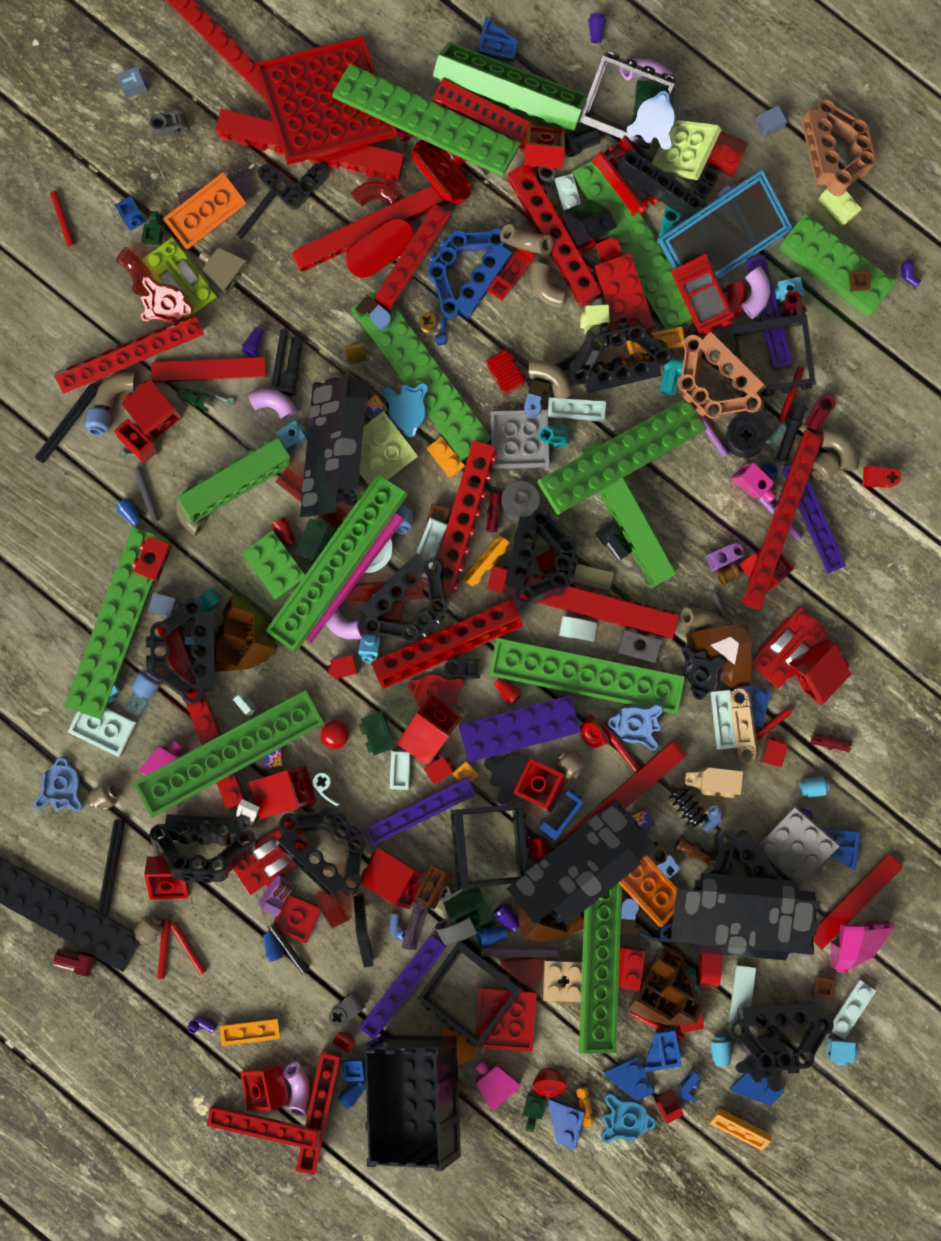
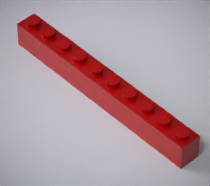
(263, 135)
(596, 606)
(201, 713)

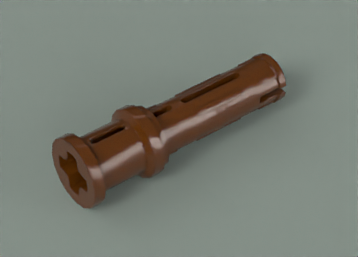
(694, 851)

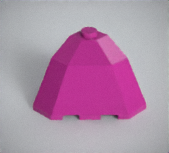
(858, 943)

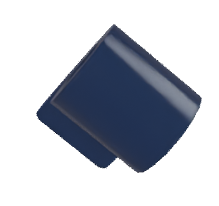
(661, 936)

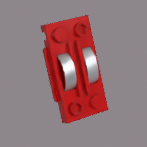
(785, 644)
(266, 862)

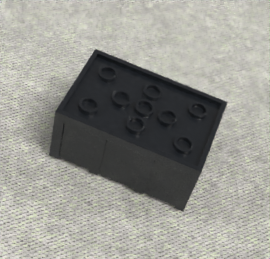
(412, 1101)

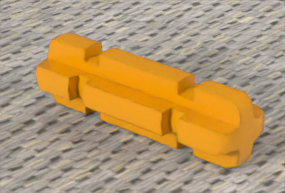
(584, 1103)

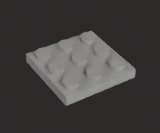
(518, 440)
(797, 845)

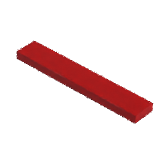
(208, 369)
(856, 900)
(264, 1128)

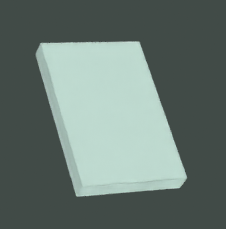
(108, 734)

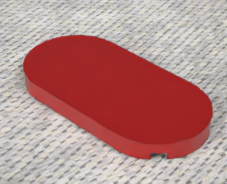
(441, 172)
(378, 247)

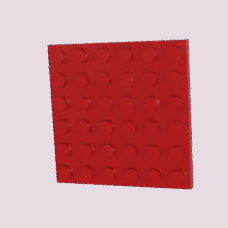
(303, 105)

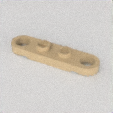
(744, 726)

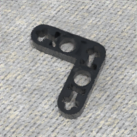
(296, 190)
(361, 931)

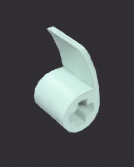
(578, 628)
(320, 788)

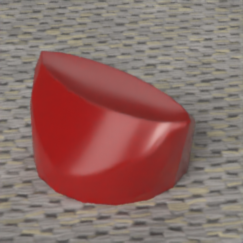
(593, 733)
(549, 1083)

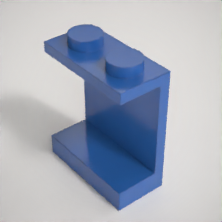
(554, 833)

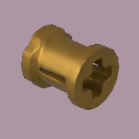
(426, 317)
(728, 574)

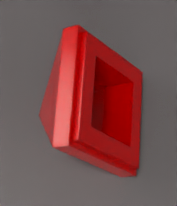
(546, 561)
(344, 1041)

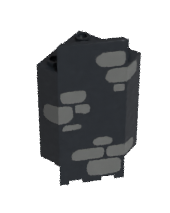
(334, 445)
(582, 866)
(745, 917)

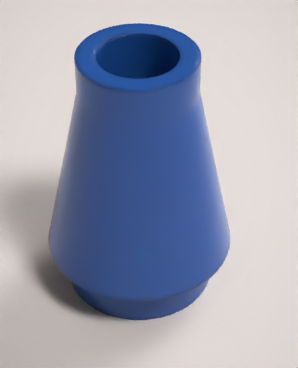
(127, 510)
(489, 936)
(272, 948)
(350, 1095)

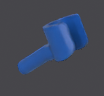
(441, 338)

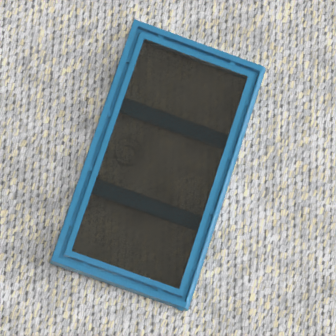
(729, 227)

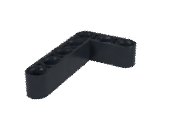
(666, 188)

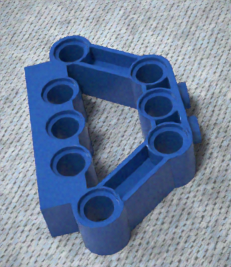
(472, 242)

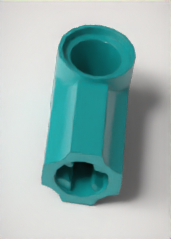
(666, 224)
(671, 374)
(555, 435)

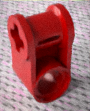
(877, 477)

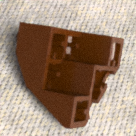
(242, 638)
(733, 644)
(548, 927)
(667, 992)

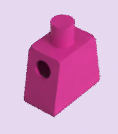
(754, 481)
(161, 757)
(495, 1083)

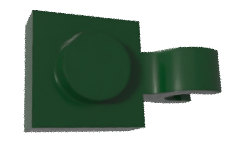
(153, 231)
(190, 397)
(534, 1109)

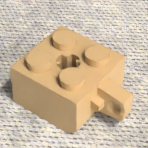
(715, 780)
(556, 968)

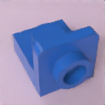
(130, 213)
(354, 1070)
(689, 1082)

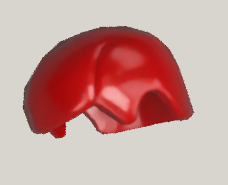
(334, 734)

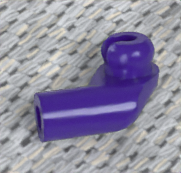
(907, 273)
(201, 1023)

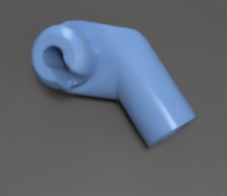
(714, 818)
(395, 928)

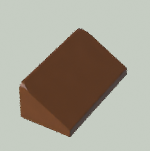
(433, 886)

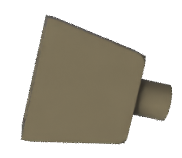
(223, 268)

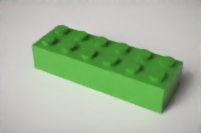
(831, 261)
(233, 481)

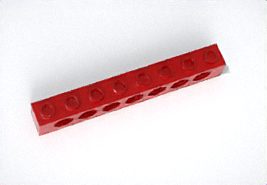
(524, 175)
(129, 353)
(477, 451)
(442, 652)

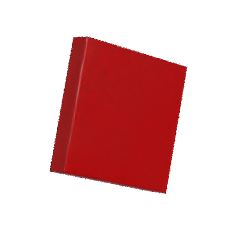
(297, 918)

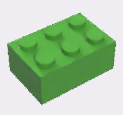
(274, 565)

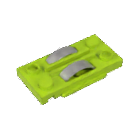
(177, 268)

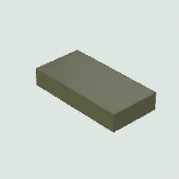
(593, 577)

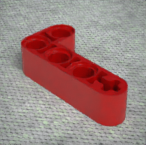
(709, 970)

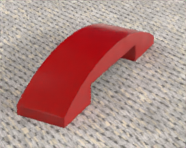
(511, 273)

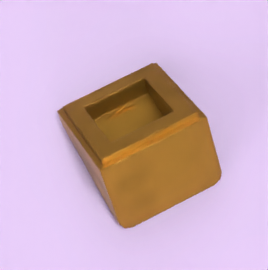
(355, 353)

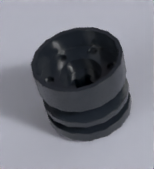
(755, 430)

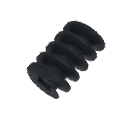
(689, 807)

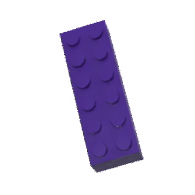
(519, 728)

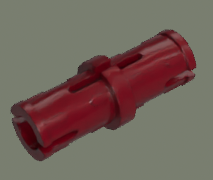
(493, 513)
(831, 742)

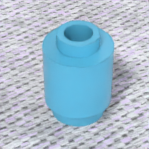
(814, 787)
(721, 1050)

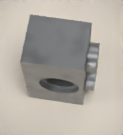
(627, 645)

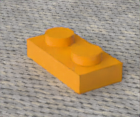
(445, 457)

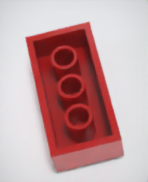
(624, 291)

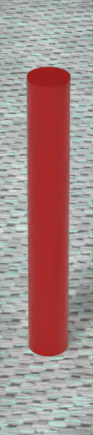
(62, 219)
(791, 395)
(773, 723)
(620, 747)
(163, 949)
(188, 949)
(656, 1025)

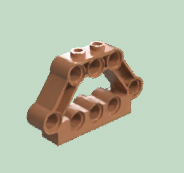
(820, 144)
(691, 369)

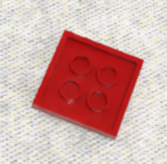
(517, 1026)

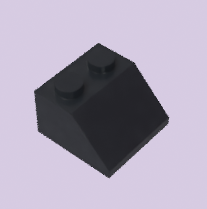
(588, 221)

